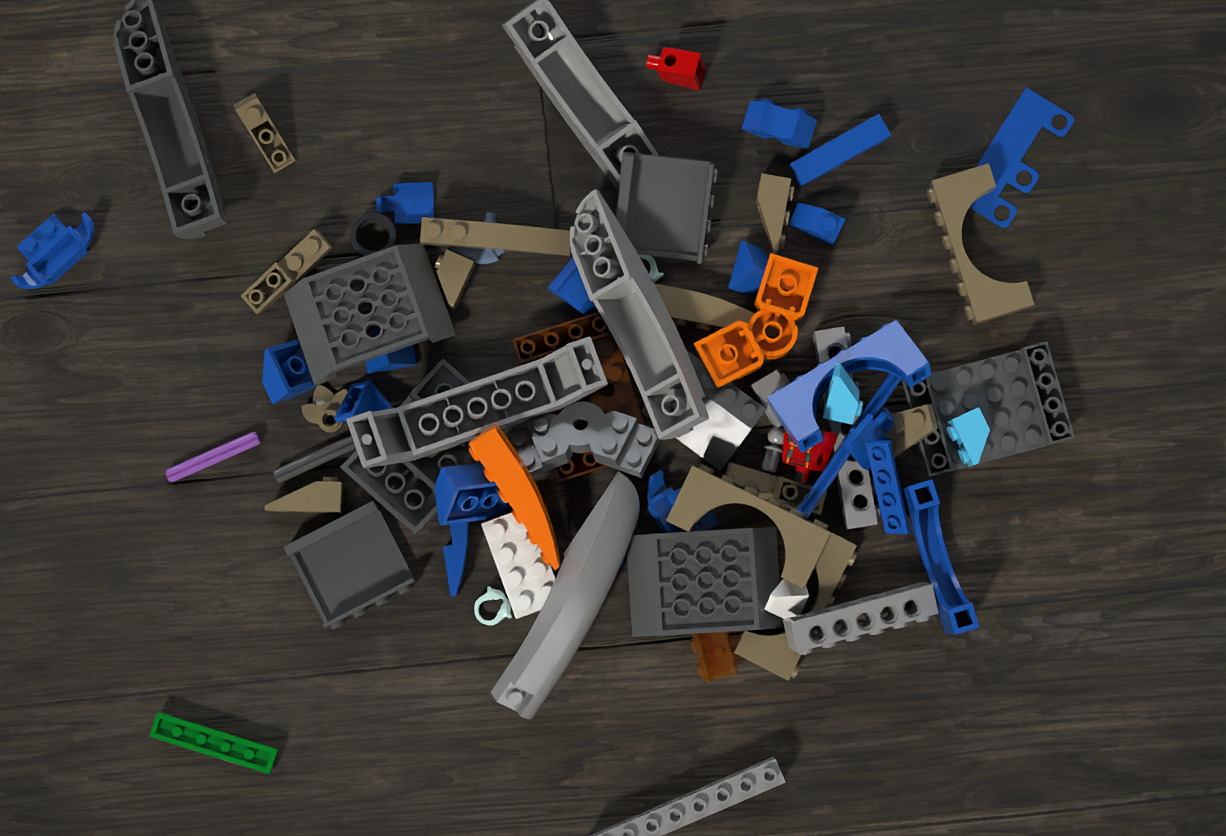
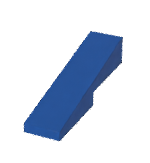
(840, 150)

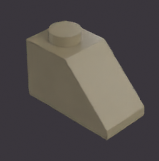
(454, 275)

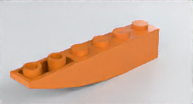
(516, 487)

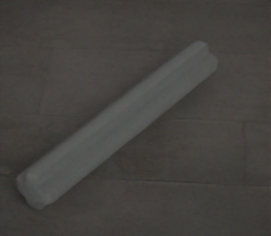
(314, 459)

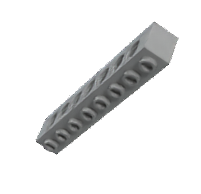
(852, 516)
(700, 802)

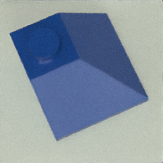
(286, 372)

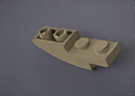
(287, 272)
(779, 488)

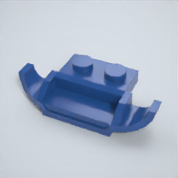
(53, 251)
(661, 502)

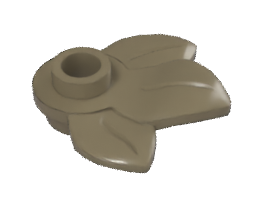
(323, 406)

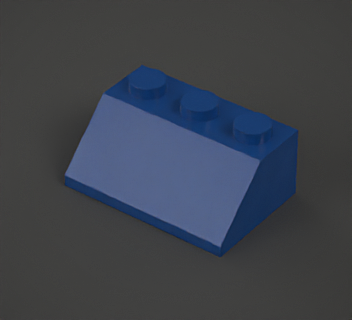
(466, 495)

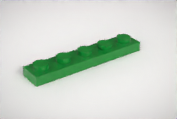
(214, 742)

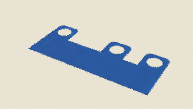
(1009, 147)

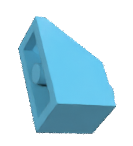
(842, 398)

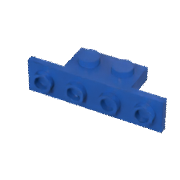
(887, 487)

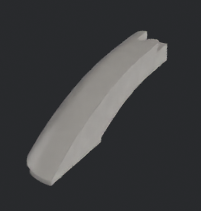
(576, 87)
(636, 319)
(573, 600)

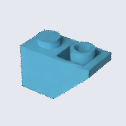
(970, 434)

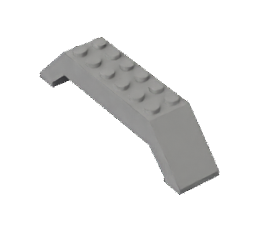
(468, 410)

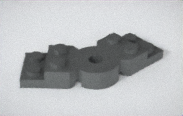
(611, 437)

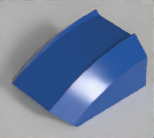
(571, 289)

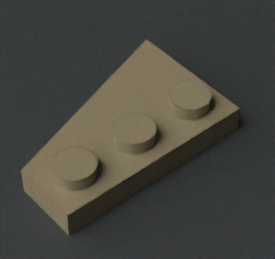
(911, 427)

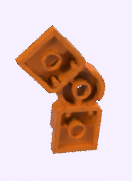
(780, 303)

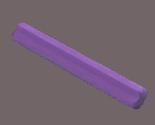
(212, 456)

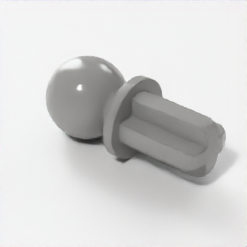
(773, 452)

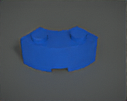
(772, 121)

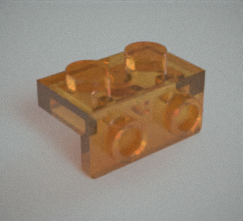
(714, 655)

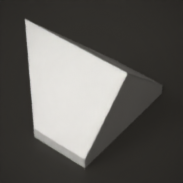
(787, 600)

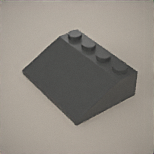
(729, 421)

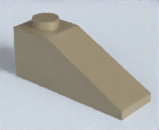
(317, 497)

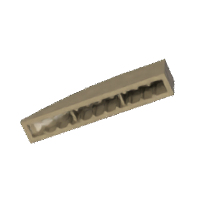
(494, 236)

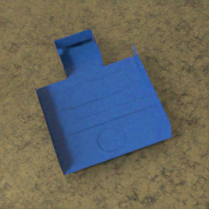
(409, 202)
(868, 431)

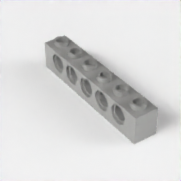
(799, 627)

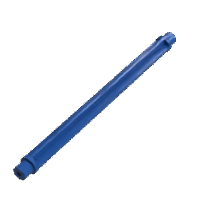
(842, 453)

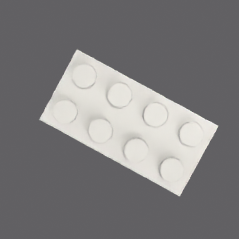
(519, 565)

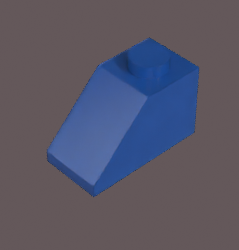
(816, 223)

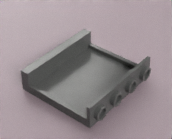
(665, 204)
(351, 565)

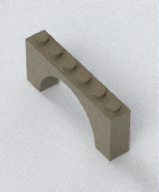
(984, 296)
(802, 538)
(773, 650)

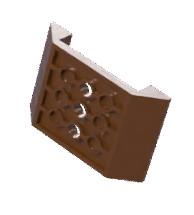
(546, 341)

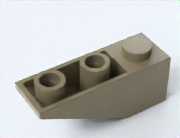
(264, 132)
(771, 204)

